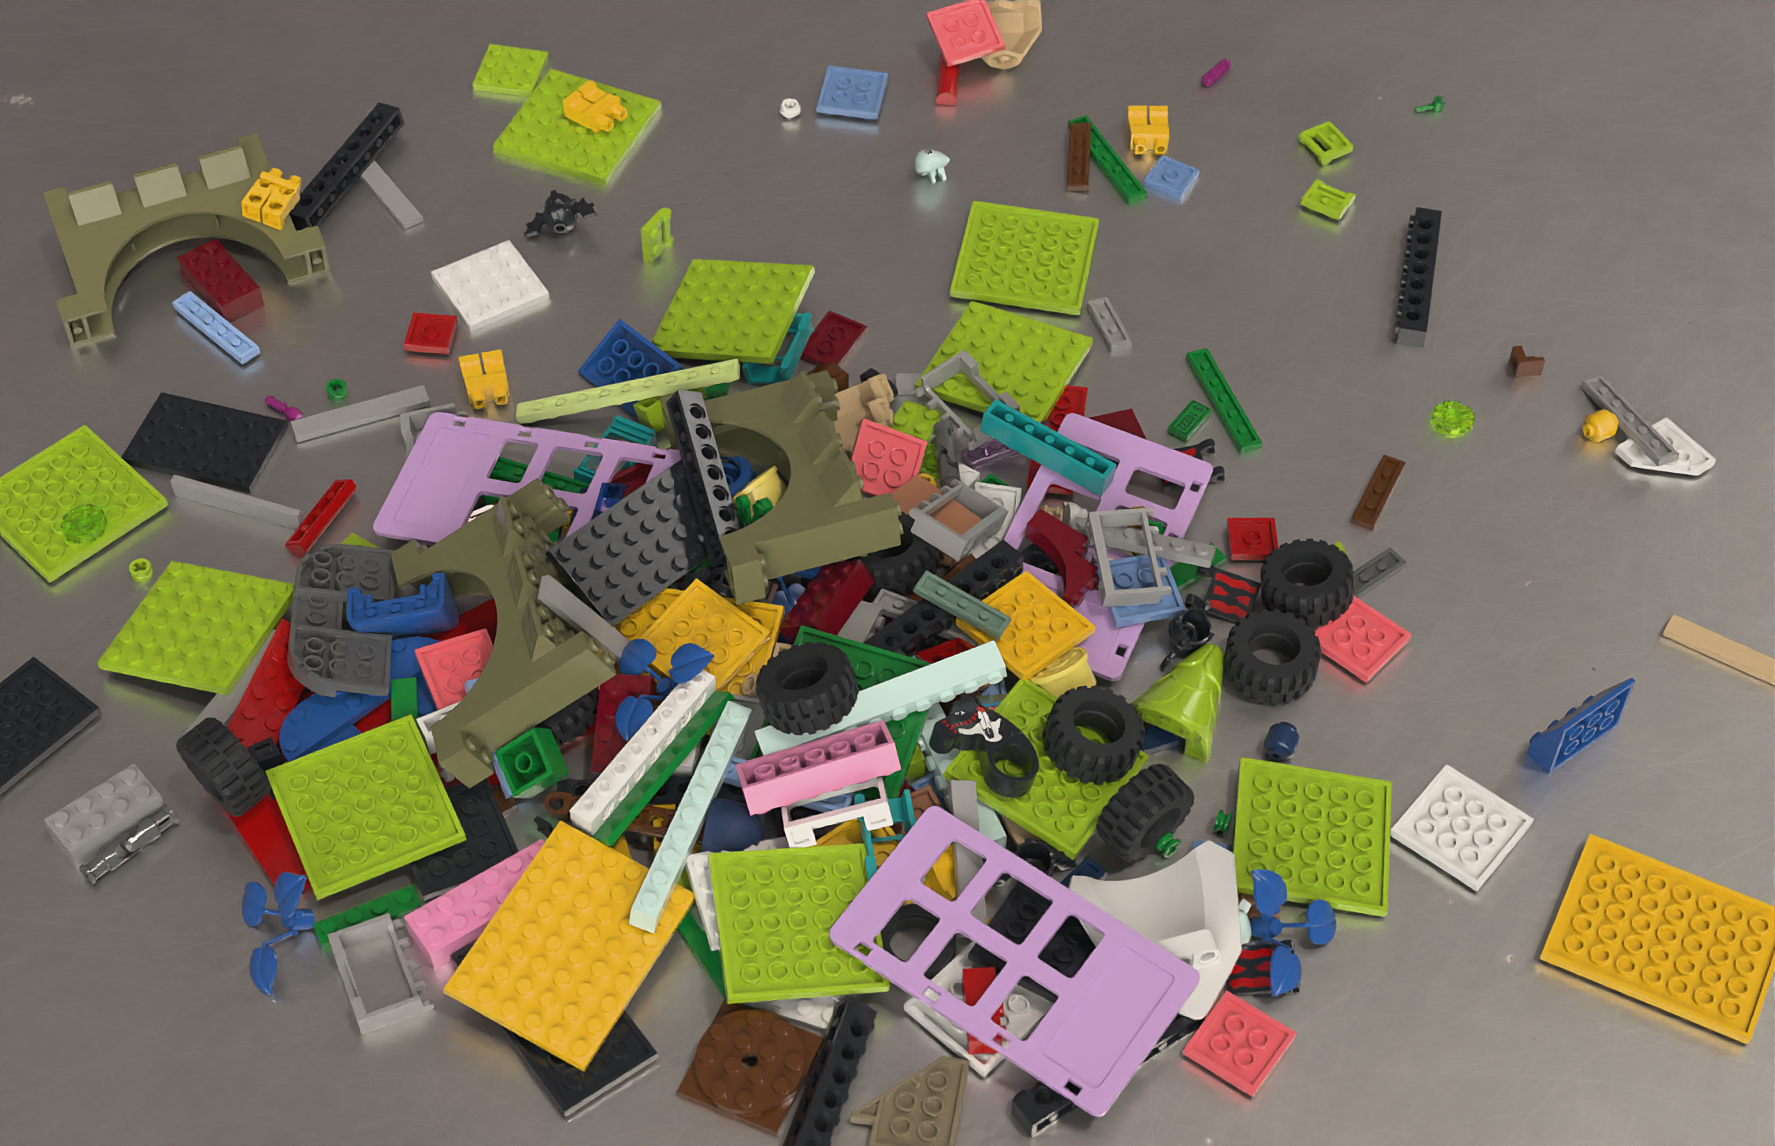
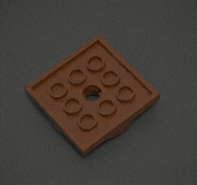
(754, 1094)

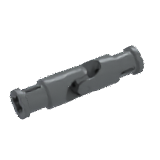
(946, 453)
(140, 835)

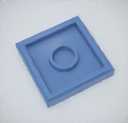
(1171, 177)

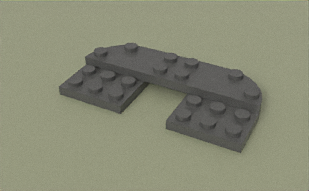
(318, 649)

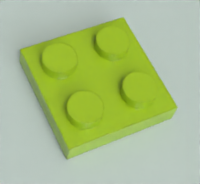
(916, 421)

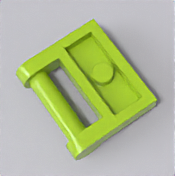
(1330, 138)
(1327, 199)
(653, 238)

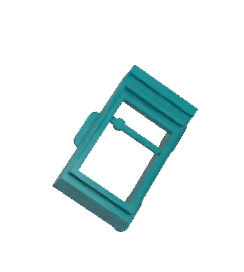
(763, 375)
(622, 429)
(901, 812)

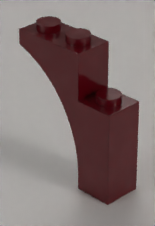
(1067, 551)

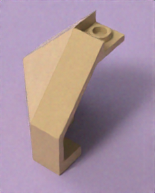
(1019, 28)
(866, 401)

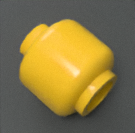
(1600, 425)

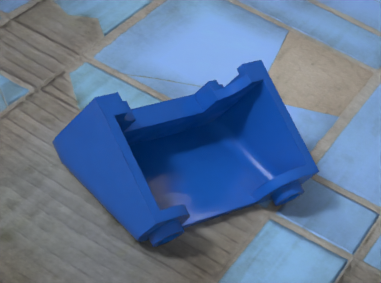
(408, 616)

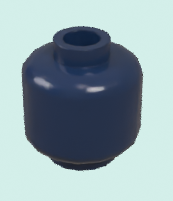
(1281, 741)

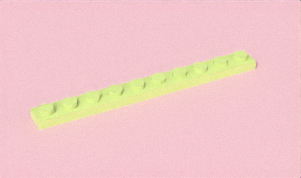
(628, 391)

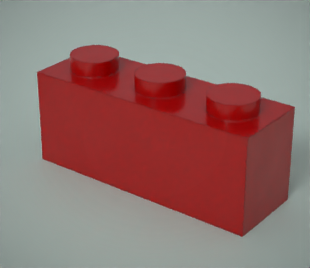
(974, 984)

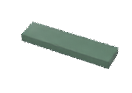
(962, 605)

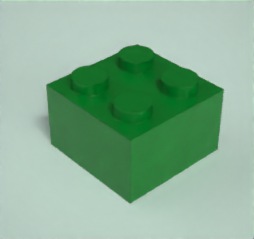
(532, 763)

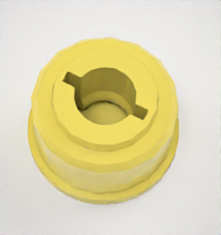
(767, 485)
(1066, 673)

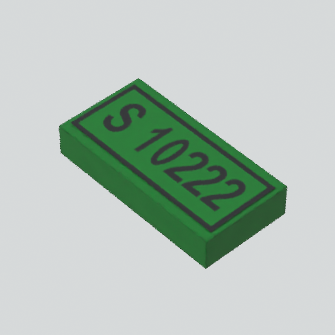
(1189, 420)

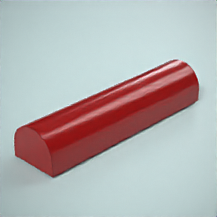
(947, 83)
(321, 517)

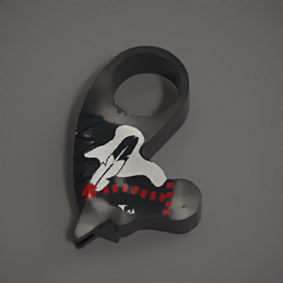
(993, 738)

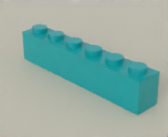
(1048, 447)

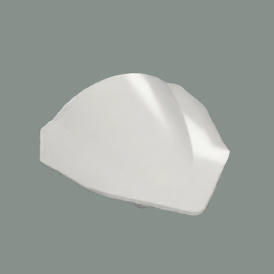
(1183, 909)

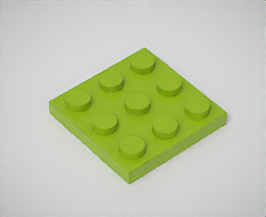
(510, 70)

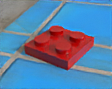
(430, 333)
(1251, 538)

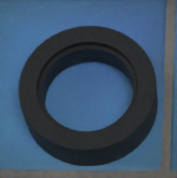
(916, 915)

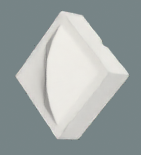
(968, 476)

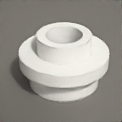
(790, 108)

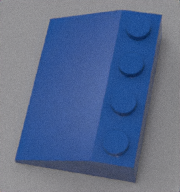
(626, 357)
(1580, 727)

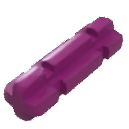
(1216, 72)

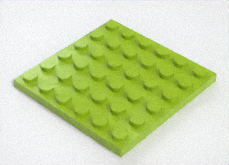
(550, 139)
(1025, 257)
(733, 310)
(1012, 356)
(64, 476)
(198, 627)
(365, 806)
(1057, 806)
(1315, 831)
(778, 918)

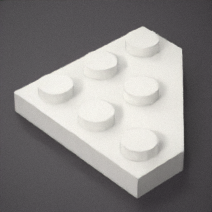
(1691, 458)

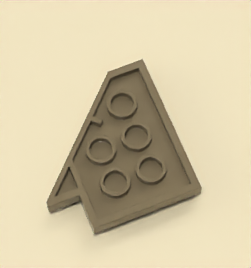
(920, 1108)

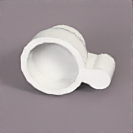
(1071, 511)

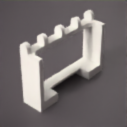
(875, 814)

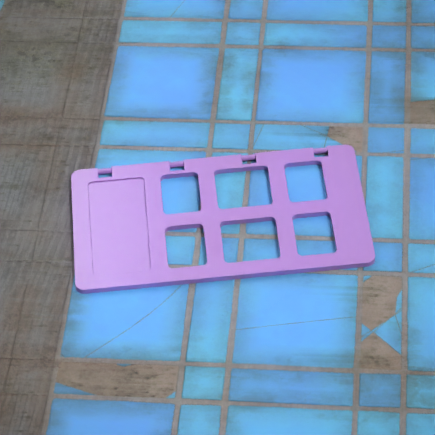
(1131, 454)
(454, 464)
(1102, 1016)

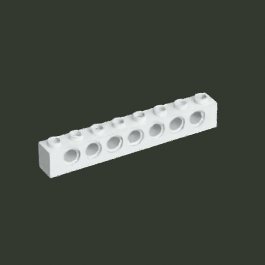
(640, 753)

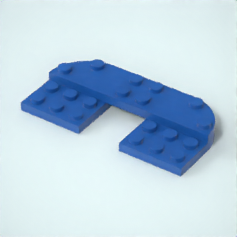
(329, 720)

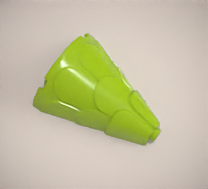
(1187, 700)

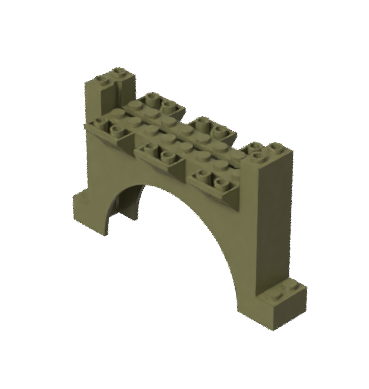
(112, 232)
(823, 508)
(536, 655)

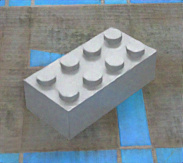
(103, 815)

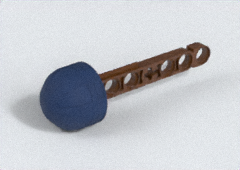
(726, 827)

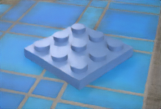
(852, 92)
(1137, 573)

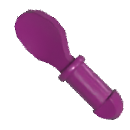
(291, 413)

